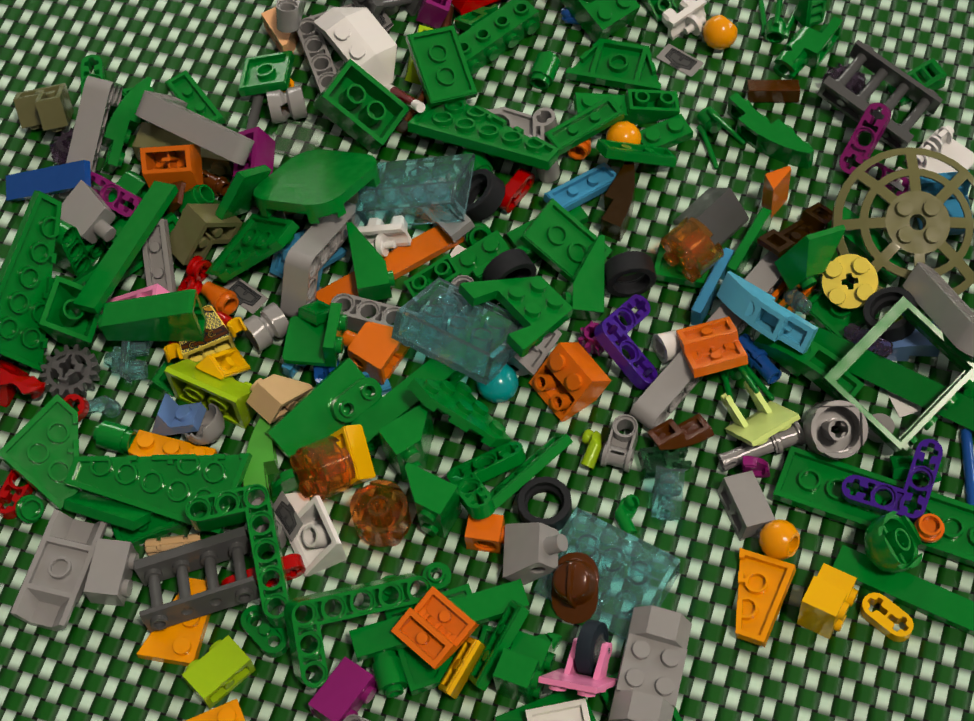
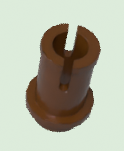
(217, 184)

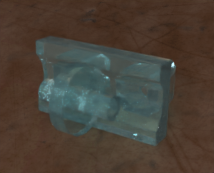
(125, 360)
(668, 493)

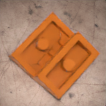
(712, 347)
(434, 628)

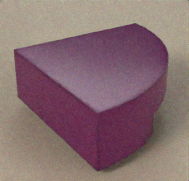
(757, 465)

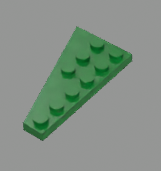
(484, 132)

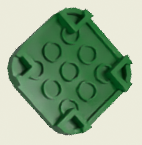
(316, 183)

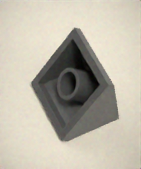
(718, 212)

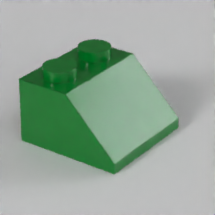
(63, 319)
(408, 439)
(434, 500)

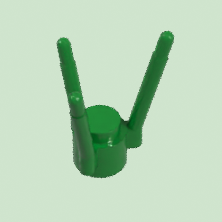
(775, 29)
(712, 122)
(750, 377)

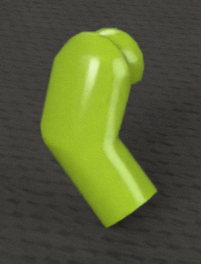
(594, 448)

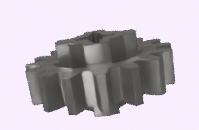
(70, 372)

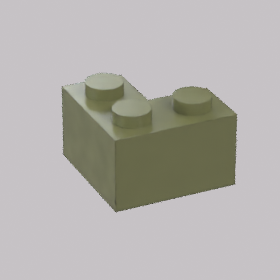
(44, 108)
(199, 230)

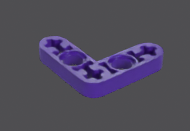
(618, 333)
(898, 495)

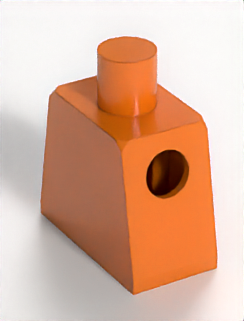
(375, 350)

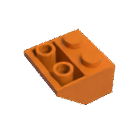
(172, 164)
(569, 380)

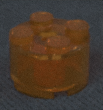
(691, 248)
(323, 468)
(380, 513)

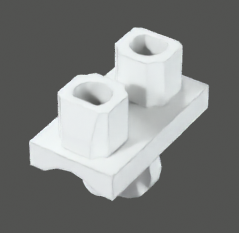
(687, 20)
(386, 236)

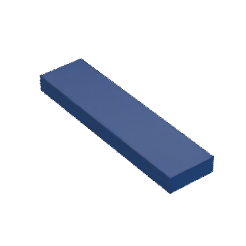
(47, 180)

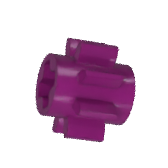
(589, 341)

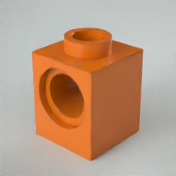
(485, 533)

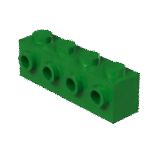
(498, 33)

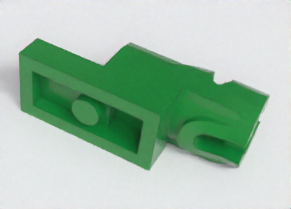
(807, 48)

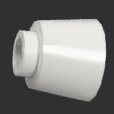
(666, 345)

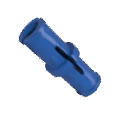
(759, 360)

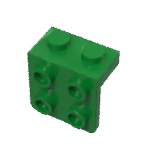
(316, 343)

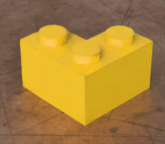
(827, 601)

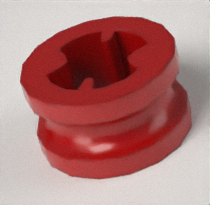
(197, 268)
(190, 283)

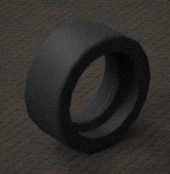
(491, 198)
(629, 263)
(508, 265)
(882, 299)
(542, 485)

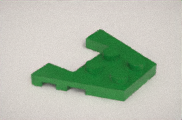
(528, 301)

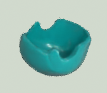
(501, 387)

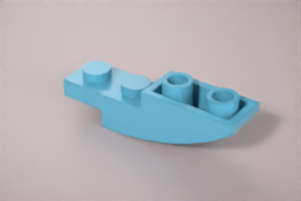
(764, 314)

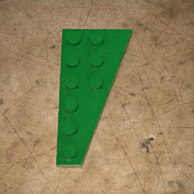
(28, 280)
(159, 481)

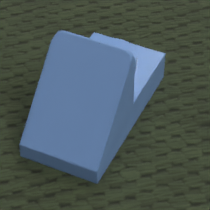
(177, 418)

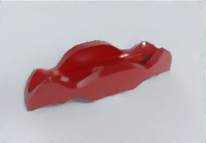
(26, 384)

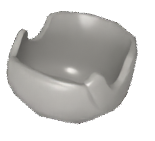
(210, 429)

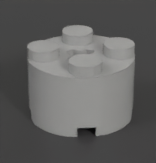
(837, 413)

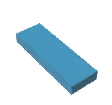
(583, 187)
(710, 289)

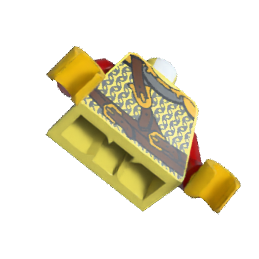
(216, 337)

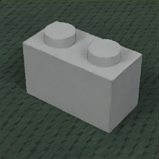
(111, 572)

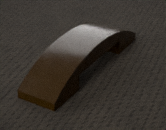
(812, 221)

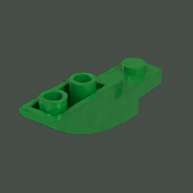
(638, 105)
(121, 124)
(769, 138)
(461, 264)
(812, 364)

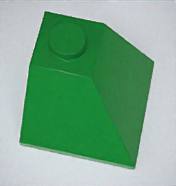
(809, 258)

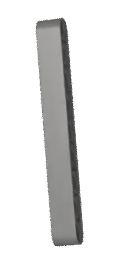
(676, 379)

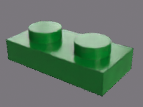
(667, 133)

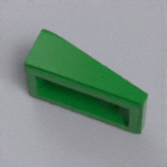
(810, 12)
(930, 72)

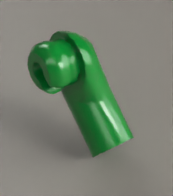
(626, 512)

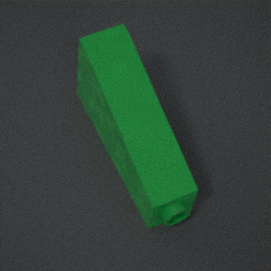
(155, 318)

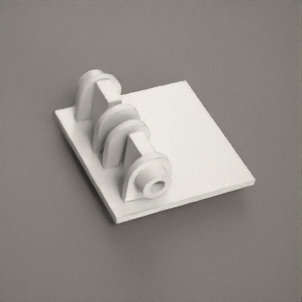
(943, 142)

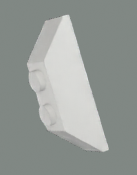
(361, 38)

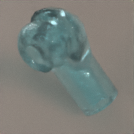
(797, 300)
(104, 405)

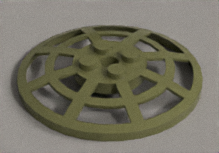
(901, 208)

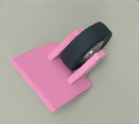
(589, 657)

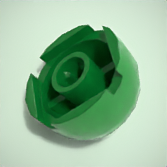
(892, 543)

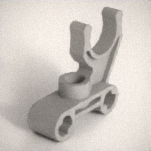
(533, 126)

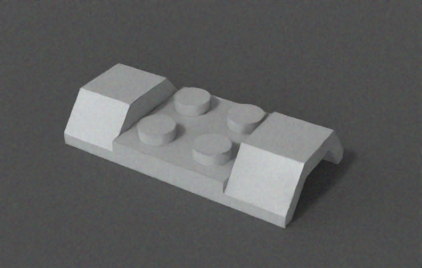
(57, 572)
(651, 665)

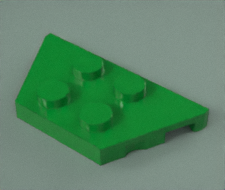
(616, 65)

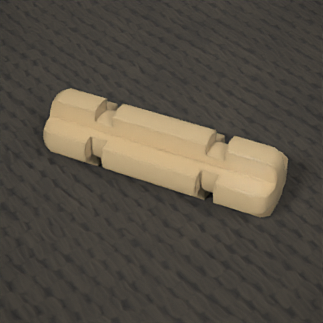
(153, 546)

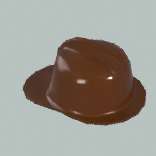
(575, 588)

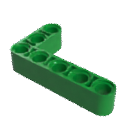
(79, 255)
(260, 541)
(343, 610)

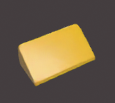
(224, 364)
(355, 442)
(461, 667)

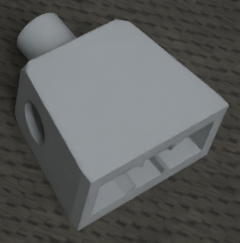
(88, 214)
(531, 551)

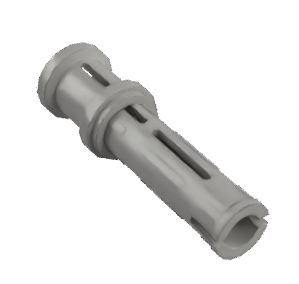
(774, 444)

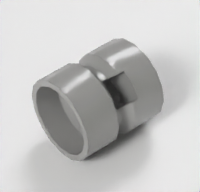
(296, 104)
(269, 325)

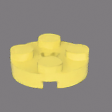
(837, 272)

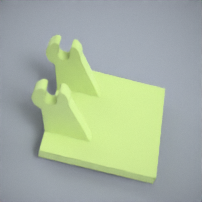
(761, 425)

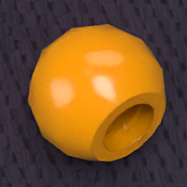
(719, 32)
(624, 132)
(779, 539)

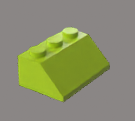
(197, 386)

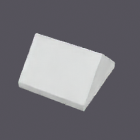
(317, 539)

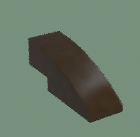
(619, 203)

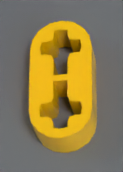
(885, 617)

